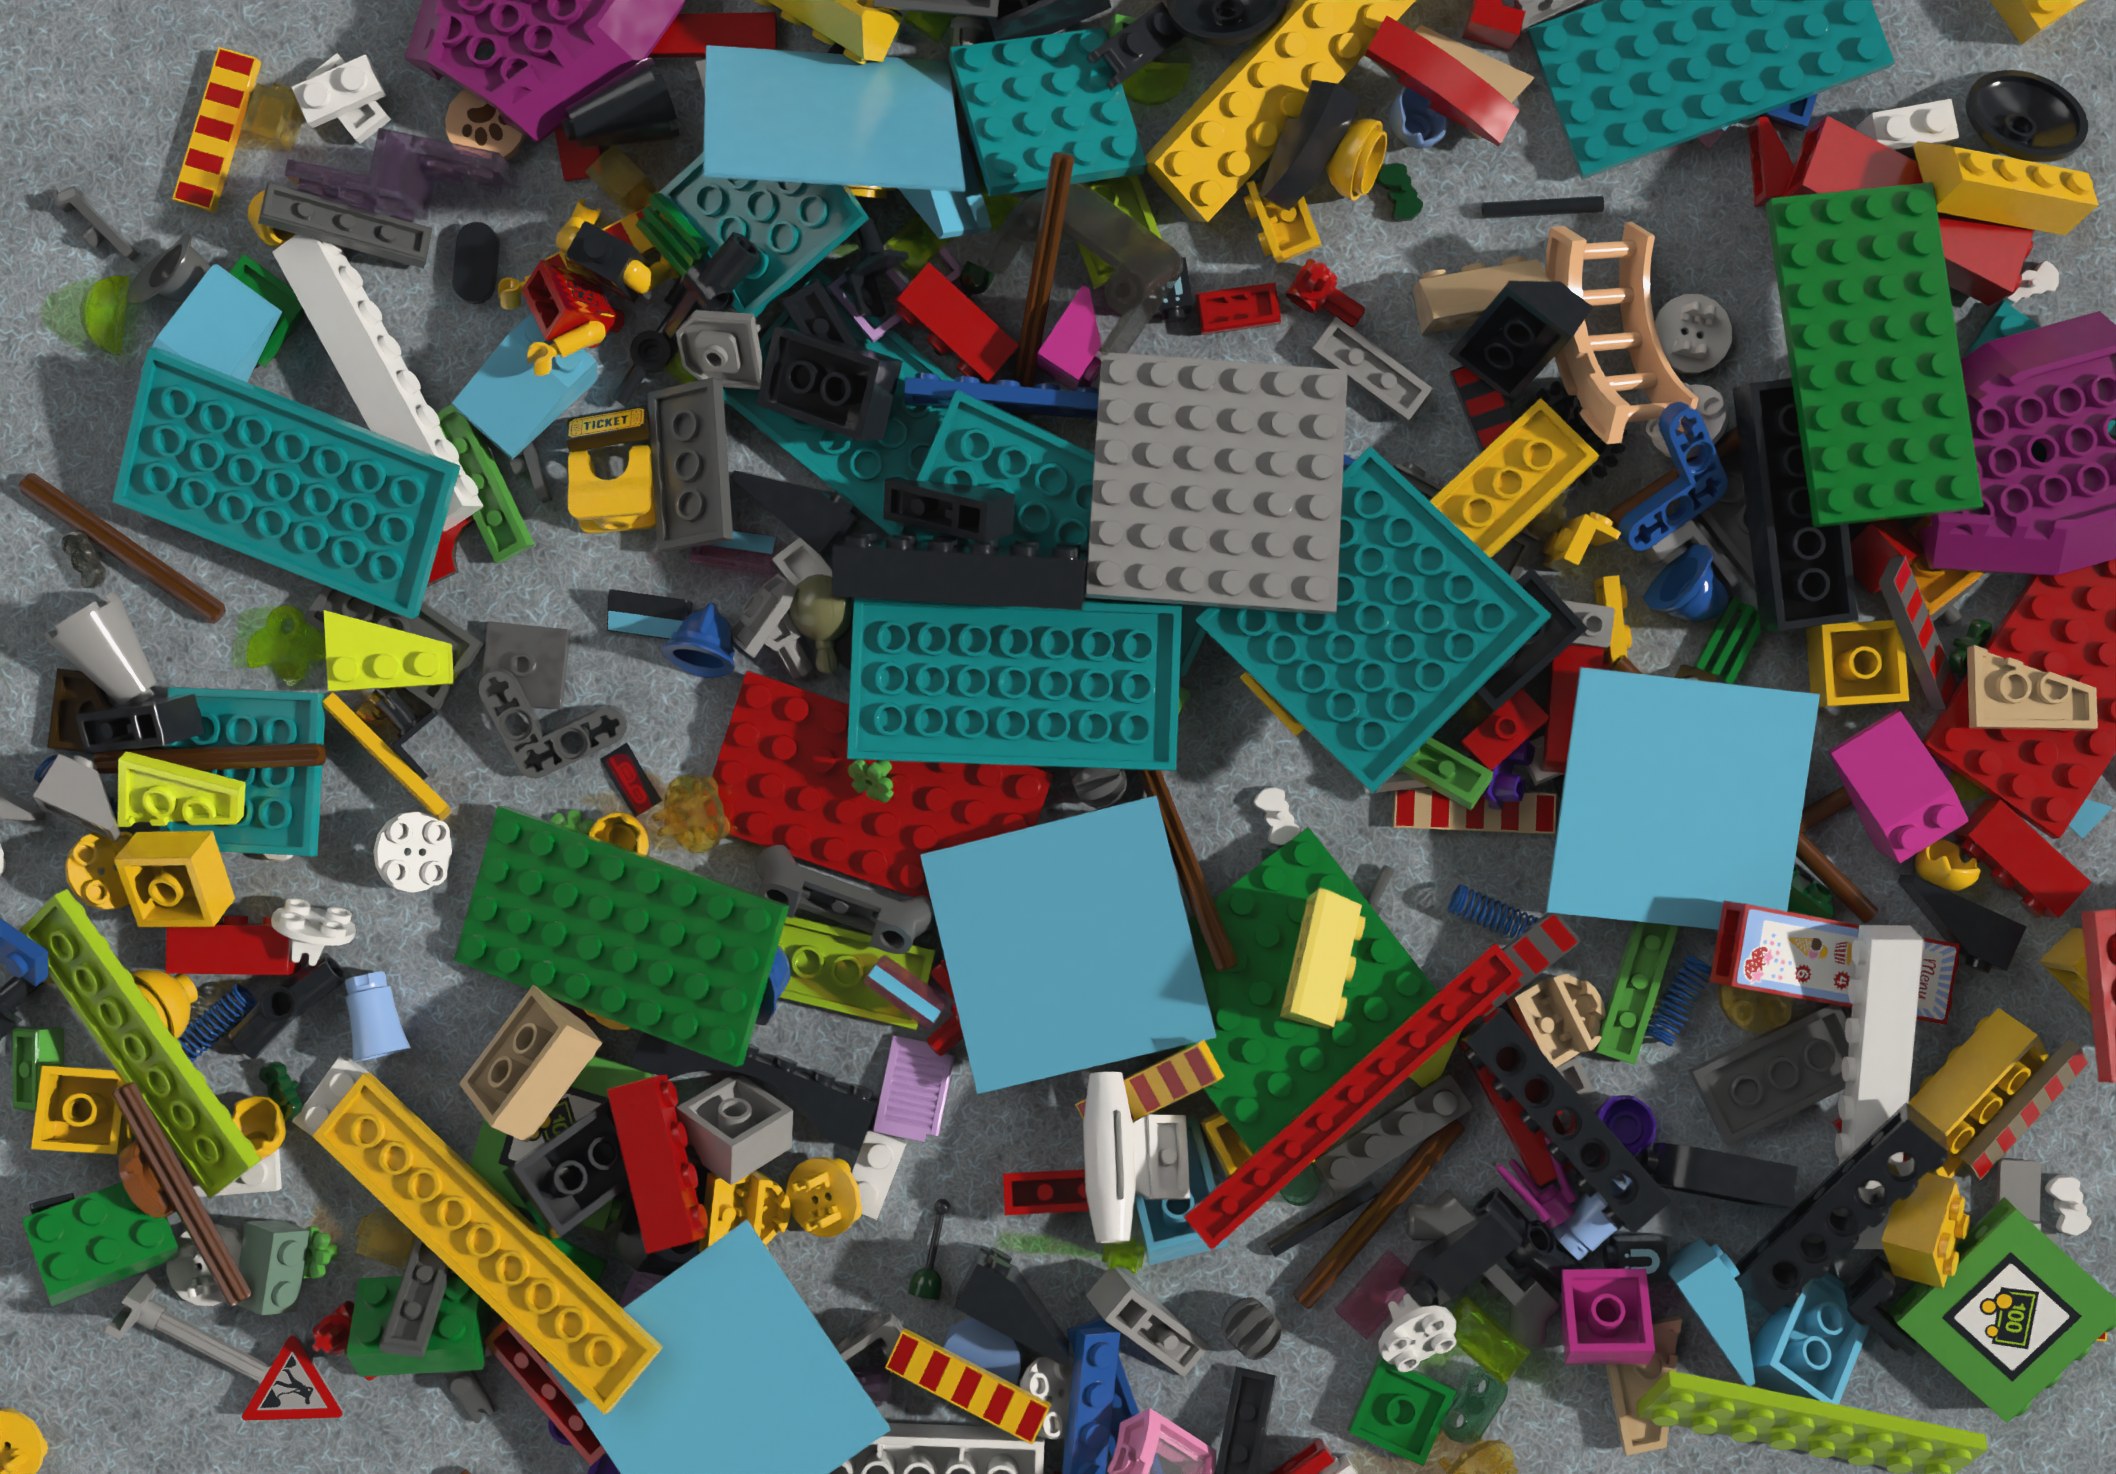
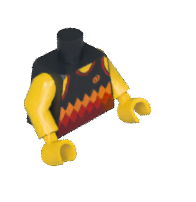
(607, 258)

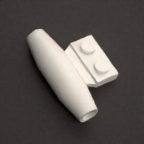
(1128, 1157)

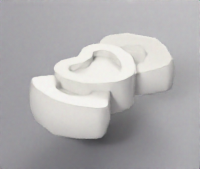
(2035, 282)
(1277, 815)
(2069, 1204)

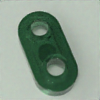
(1476, 1407)

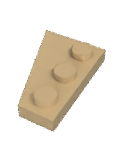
(1504, 78)
(2020, 697)
(1632, 1381)

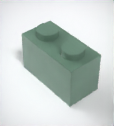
(273, 1265)

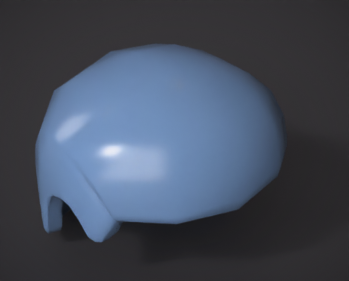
(1414, 120)

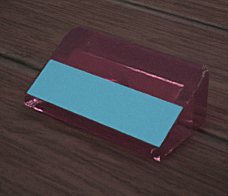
(745, 553)
(906, 991)

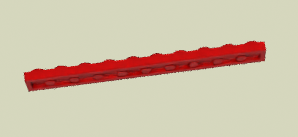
(1352, 1096)

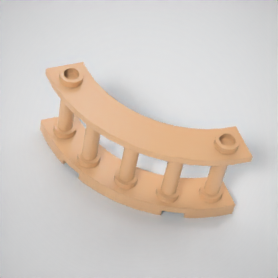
(1578, 367)

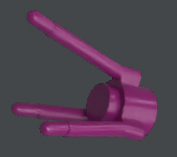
(1550, 1204)

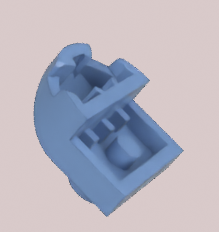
(985, 1348)

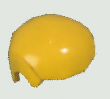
(621, 830)
(1944, 867)
(261, 1123)

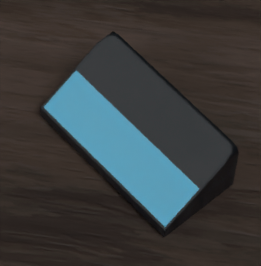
(645, 614)

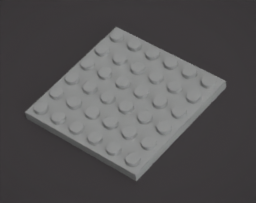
(1217, 483)

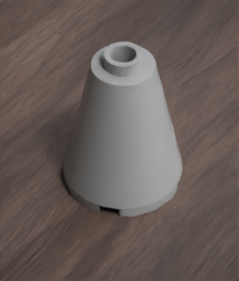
(106, 650)

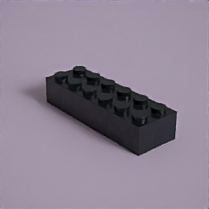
(1798, 568)
(960, 572)

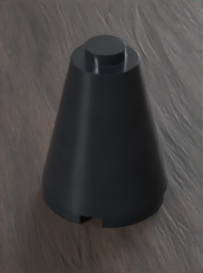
(623, 111)

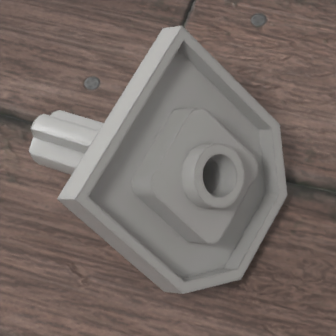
(724, 346)
(767, 622)

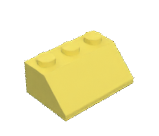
(1323, 960)

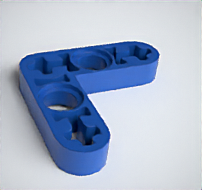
(1692, 479)

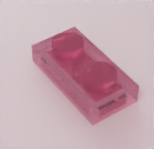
(1368, 1301)

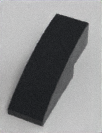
(1308, 143)

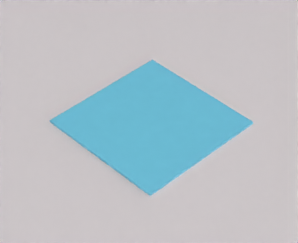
(830, 119)
(1679, 798)
(1068, 945)
(739, 1376)

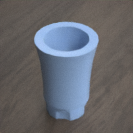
(373, 1018)
(1588, 1225)

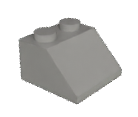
(736, 1127)

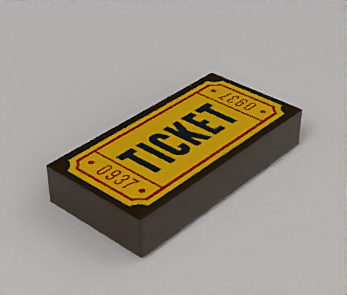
(607, 428)

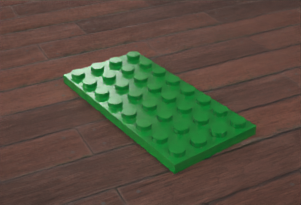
(1873, 354)
(621, 934)

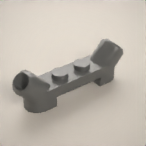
(890, 921)
(1529, 1303)

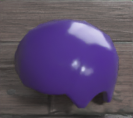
(1629, 1121)

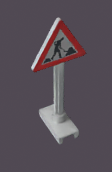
(287, 1387)

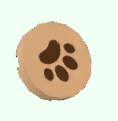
(480, 126)

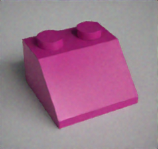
(1073, 346)
(1606, 1317)

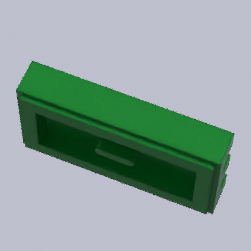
(668, 240)
(1747, 611)

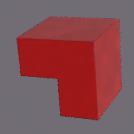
(1493, 24)
(1877, 545)

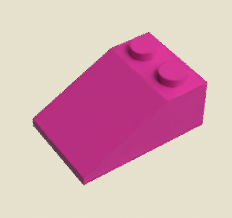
(1897, 787)

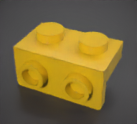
(1285, 231)
(1569, 545)

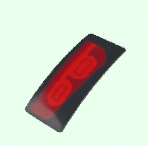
(630, 779)

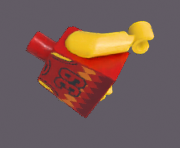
(566, 308)

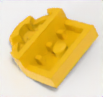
(750, 1199)

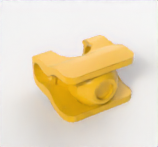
(614, 503)

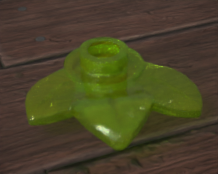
(286, 651)

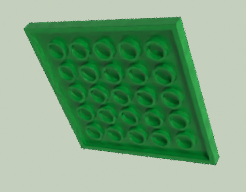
(1277, 1063)

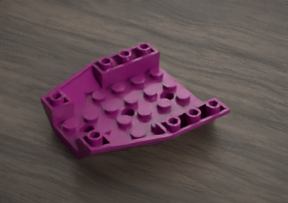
(543, 50)
(2036, 515)

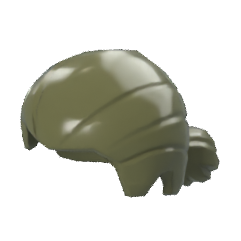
(821, 617)

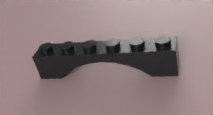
(835, 1111)

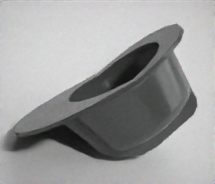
(170, 274)

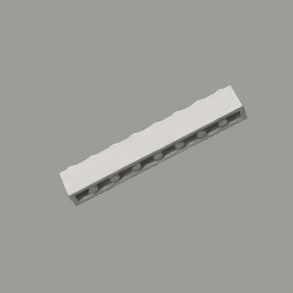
(369, 357)
(1879, 1043)

